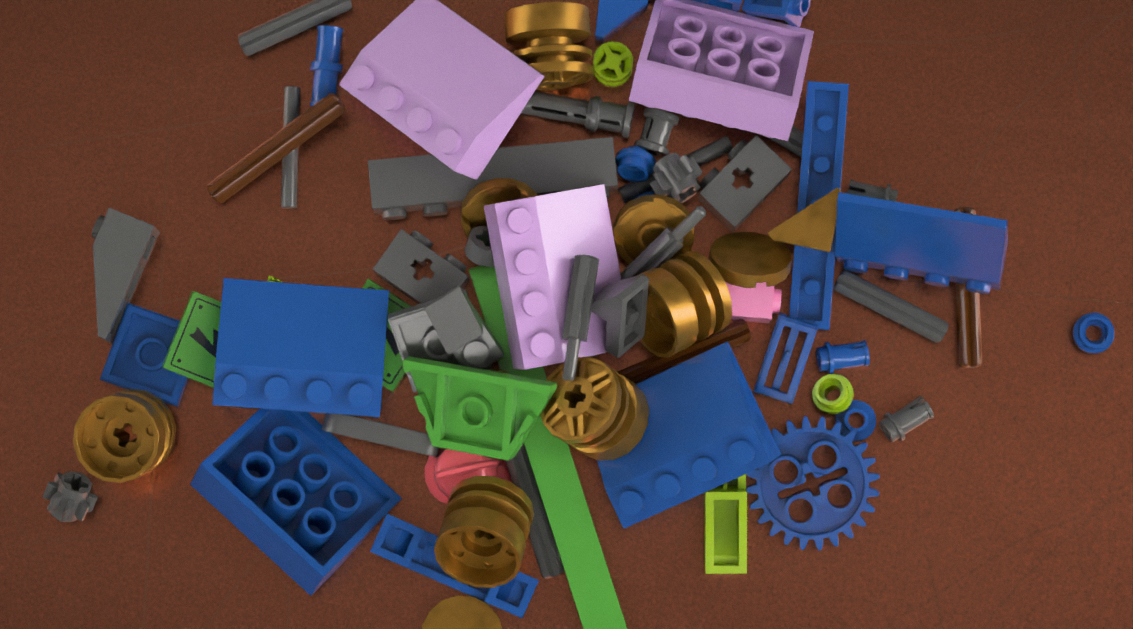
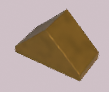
(812, 226)

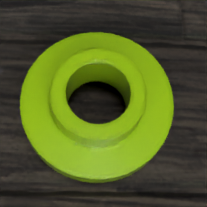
(827, 384)

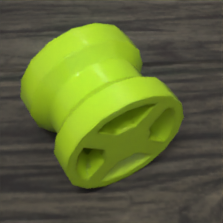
(610, 57)

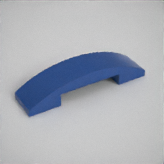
(415, 550)

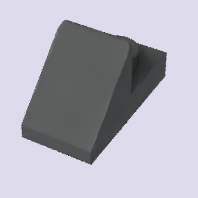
(624, 309)
(463, 330)

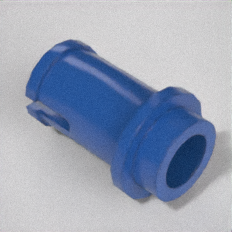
(842, 356)

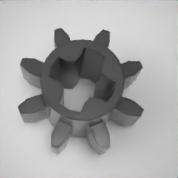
(676, 177)
(70, 496)

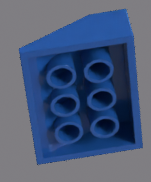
(920, 242)
(301, 347)
(697, 437)
(295, 493)

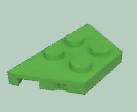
(477, 407)

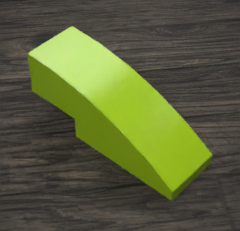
(726, 528)

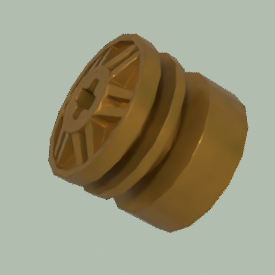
(548, 39)
(684, 304)
(597, 410)
(106, 447)
(484, 531)

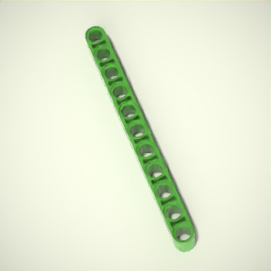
(558, 487)

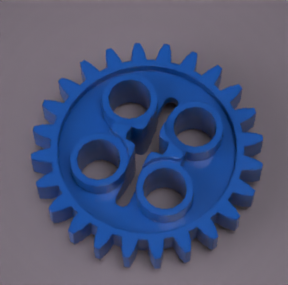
(826, 518)

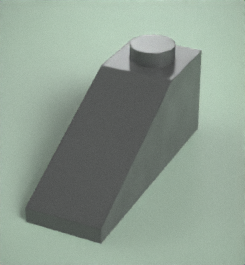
(119, 258)

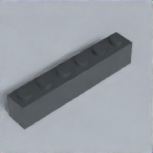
(432, 187)

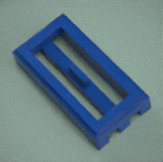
(796, 325)

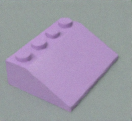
(722, 67)
(443, 84)
(534, 262)

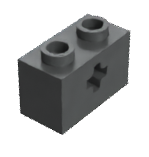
(735, 205)
(401, 258)

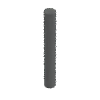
(701, 156)
(289, 176)

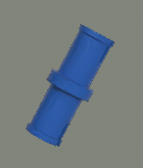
(326, 63)

